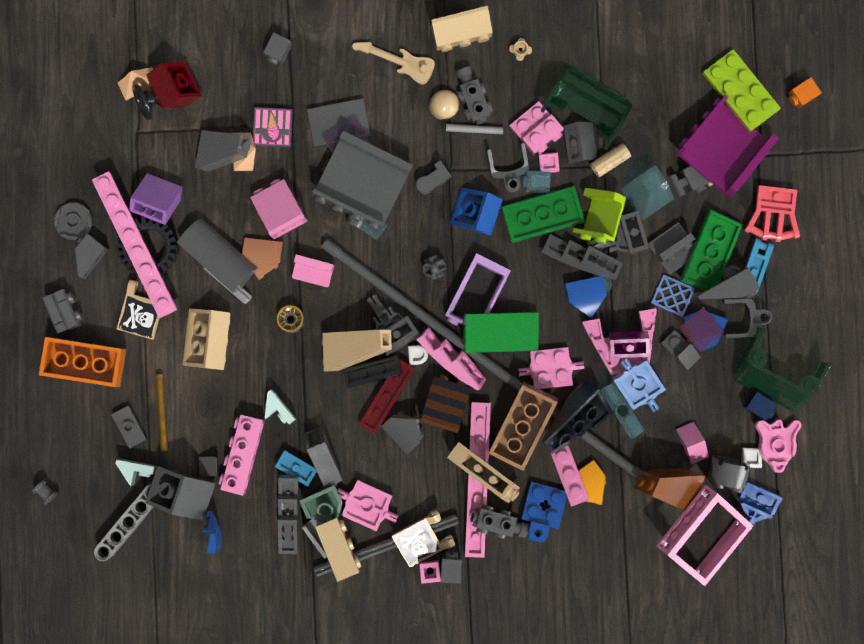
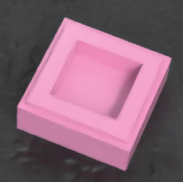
(549, 162)

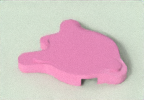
(777, 443)

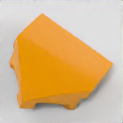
(594, 482)

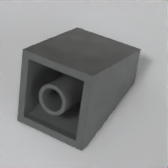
(180, 493)

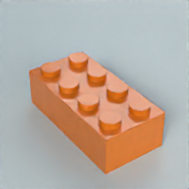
(82, 362)

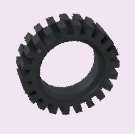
(170, 245)

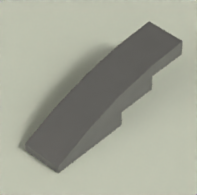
(582, 258)
(288, 514)

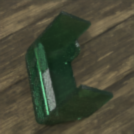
(590, 101)
(752, 375)

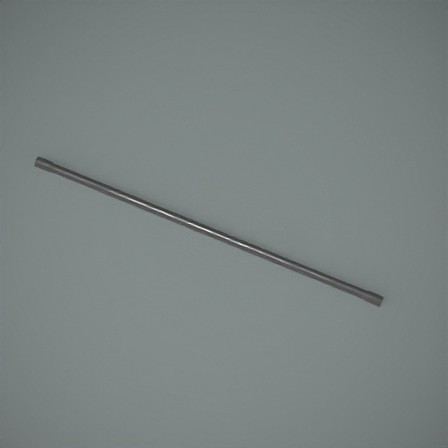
(338, 253)

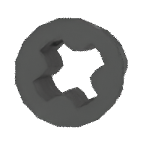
(44, 492)

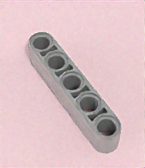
(121, 527)

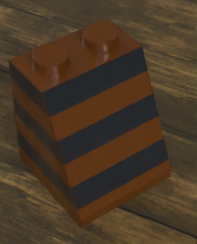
(445, 403)

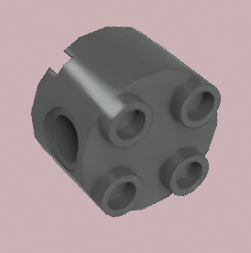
(728, 473)

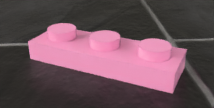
(570, 476)

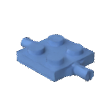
(639, 384)

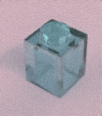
(537, 182)

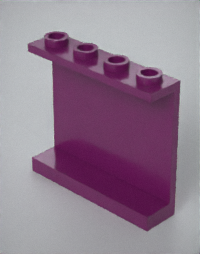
(724, 148)

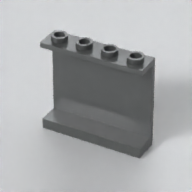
(362, 181)

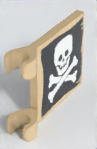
(138, 314)
(419, 540)

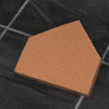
(263, 254)

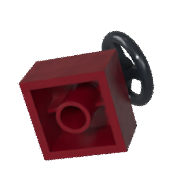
(169, 86)

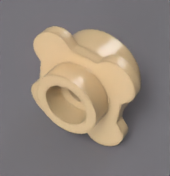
(525, 49)

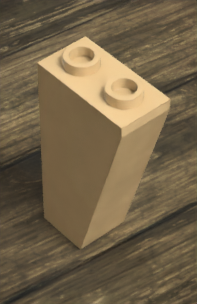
(352, 347)
(484, 473)

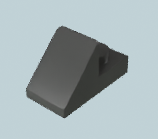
(681, 350)

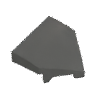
(404, 431)

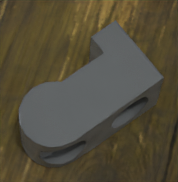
(428, 184)

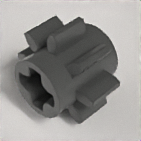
(434, 267)

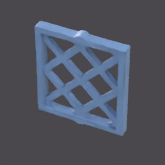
(678, 283)

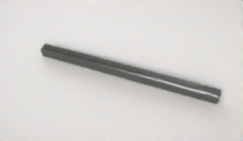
(386, 545)

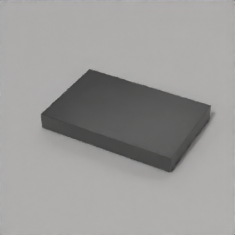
(330, 117)

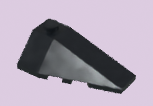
(581, 411)

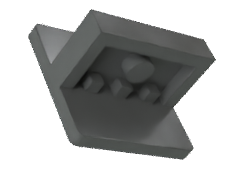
(672, 248)

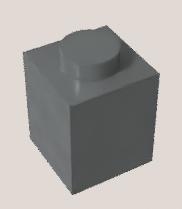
(277, 49)

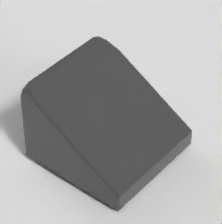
(209, 466)

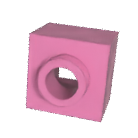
(428, 578)

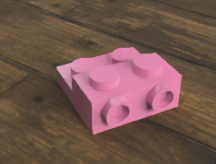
(537, 129)

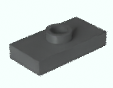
(129, 426)

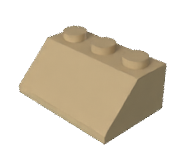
(461, 29)
(206, 339)

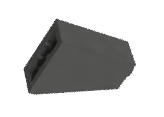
(220, 149)
(322, 457)

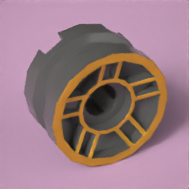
(282, 320)

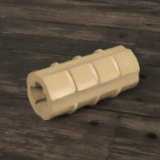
(610, 160)

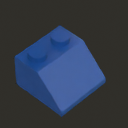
(476, 211)

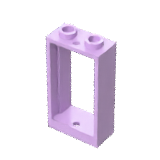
(488, 264)

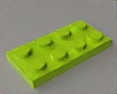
(746, 94)

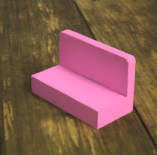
(312, 271)

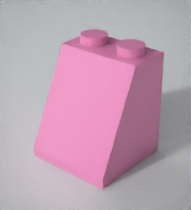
(278, 208)

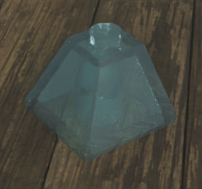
(648, 192)

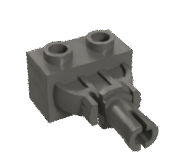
(629, 236)
(401, 327)

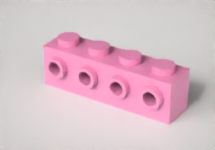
(242, 454)

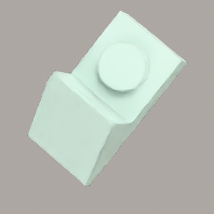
(275, 404)
(130, 468)

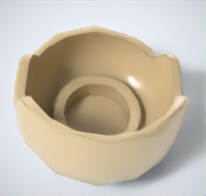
(444, 104)

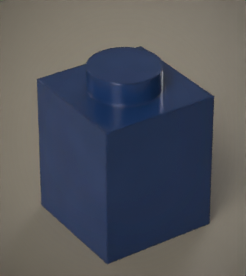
(760, 406)

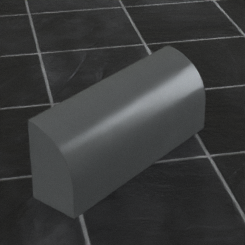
(217, 255)

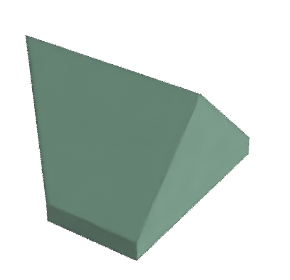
(322, 505)

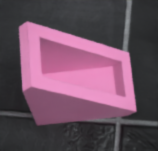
(692, 442)

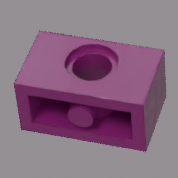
(629, 344)

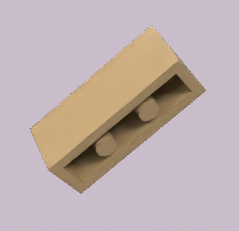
(338, 548)

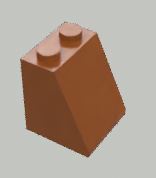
(670, 485)

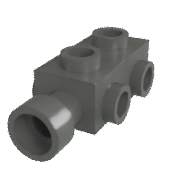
(473, 100)
(496, 523)

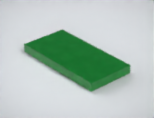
(543, 214)
(711, 251)
(501, 332)

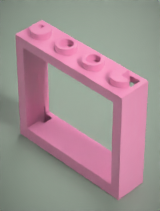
(690, 520)

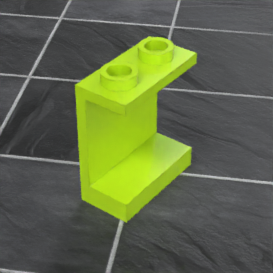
(602, 216)

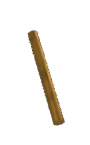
(161, 412)

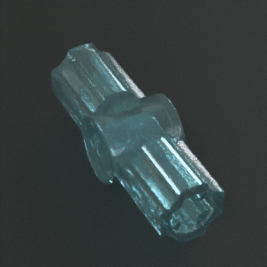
(629, 420)

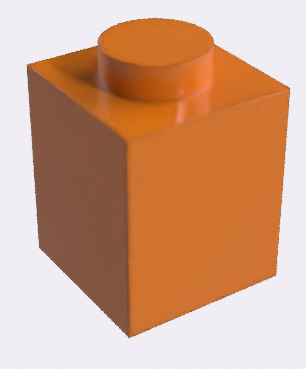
(804, 93)

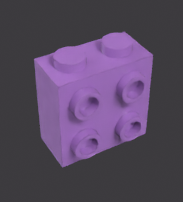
(155, 198)

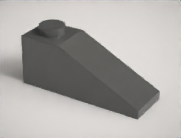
(736, 286)

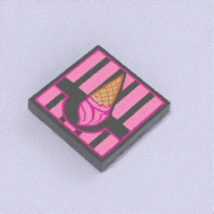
(272, 127)

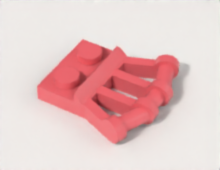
(774, 201)

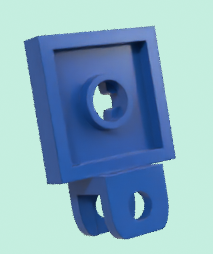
(540, 519)

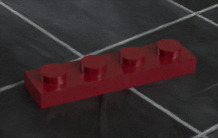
(385, 399)

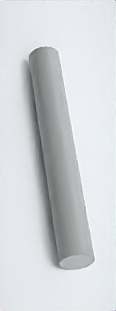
(474, 129)

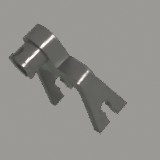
(510, 175)
(754, 317)

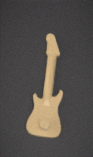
(417, 68)

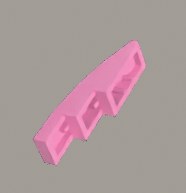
(456, 363)

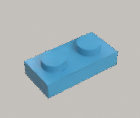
(293, 465)

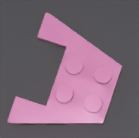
(594, 331)

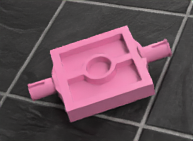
(551, 368)
(367, 505)

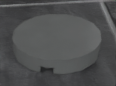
(73, 221)

